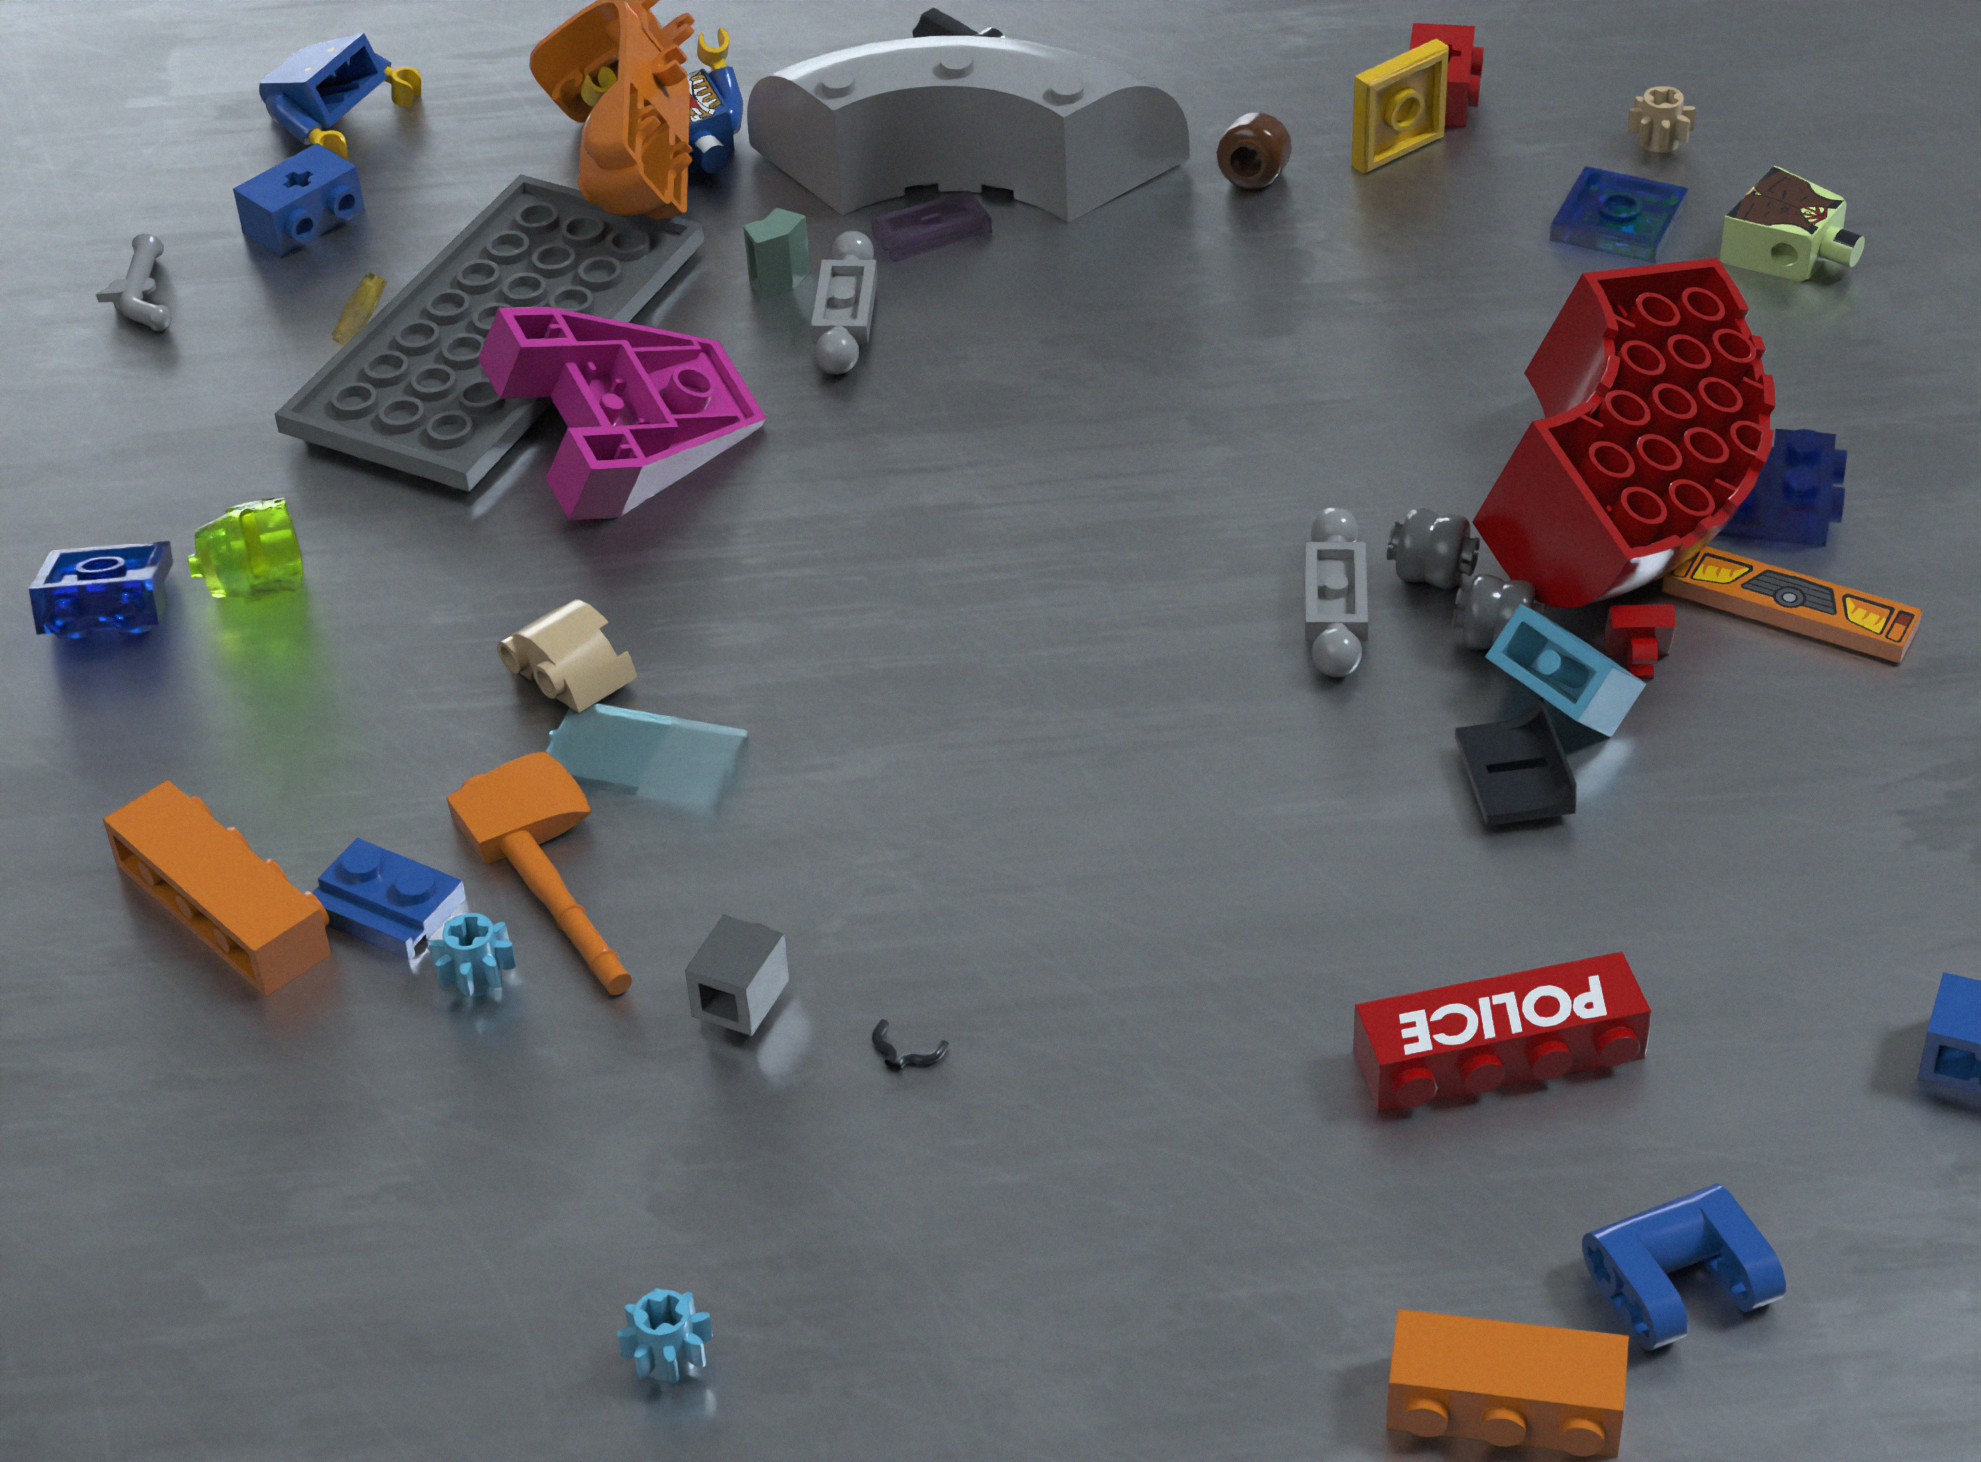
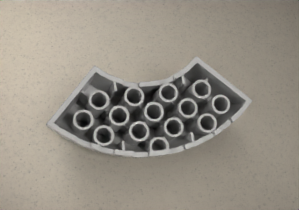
(964, 118)

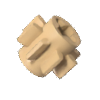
(1661, 119)

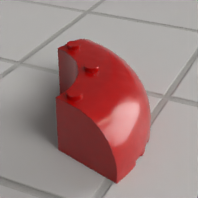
(1643, 436)

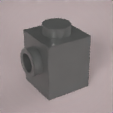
(737, 974)

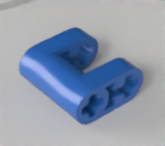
(1707, 1226)

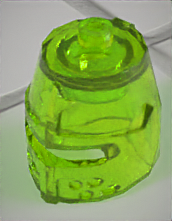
(249, 552)

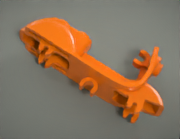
(639, 128)

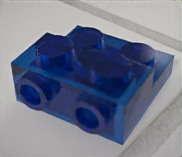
(1794, 491)
(101, 589)

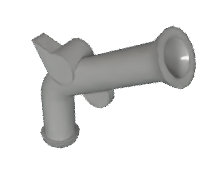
(129, 292)

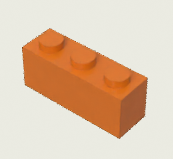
(1507, 1383)

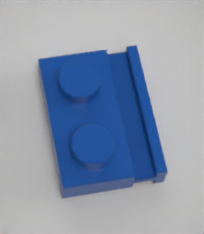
(387, 897)

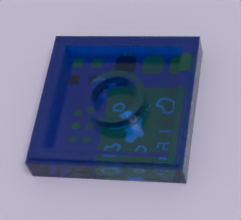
(1619, 214)

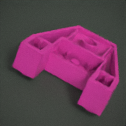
(634, 400)

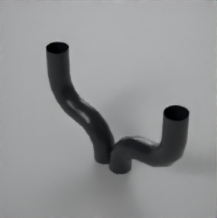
(898, 1063)

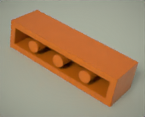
(219, 887)

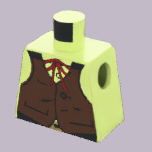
(1788, 228)

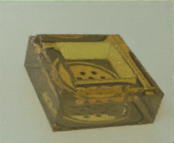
(358, 308)

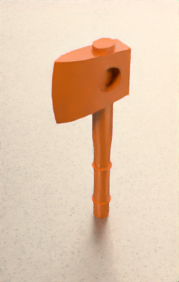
(514, 813)

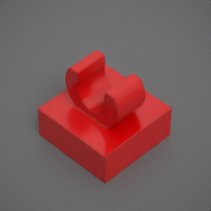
(1640, 635)

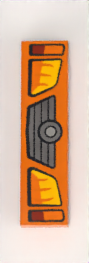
(1796, 602)

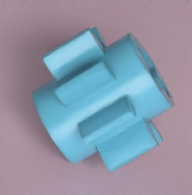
(472, 954)
(665, 1335)

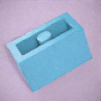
(1565, 670)

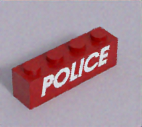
(1500, 1031)

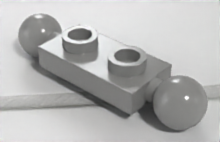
(844, 302)
(1336, 592)

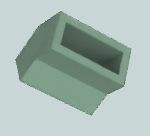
(777, 252)

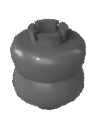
(1433, 548)
(1490, 607)

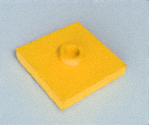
(1399, 105)

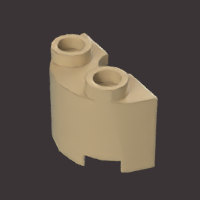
(568, 656)

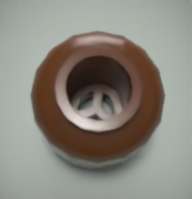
(1254, 151)

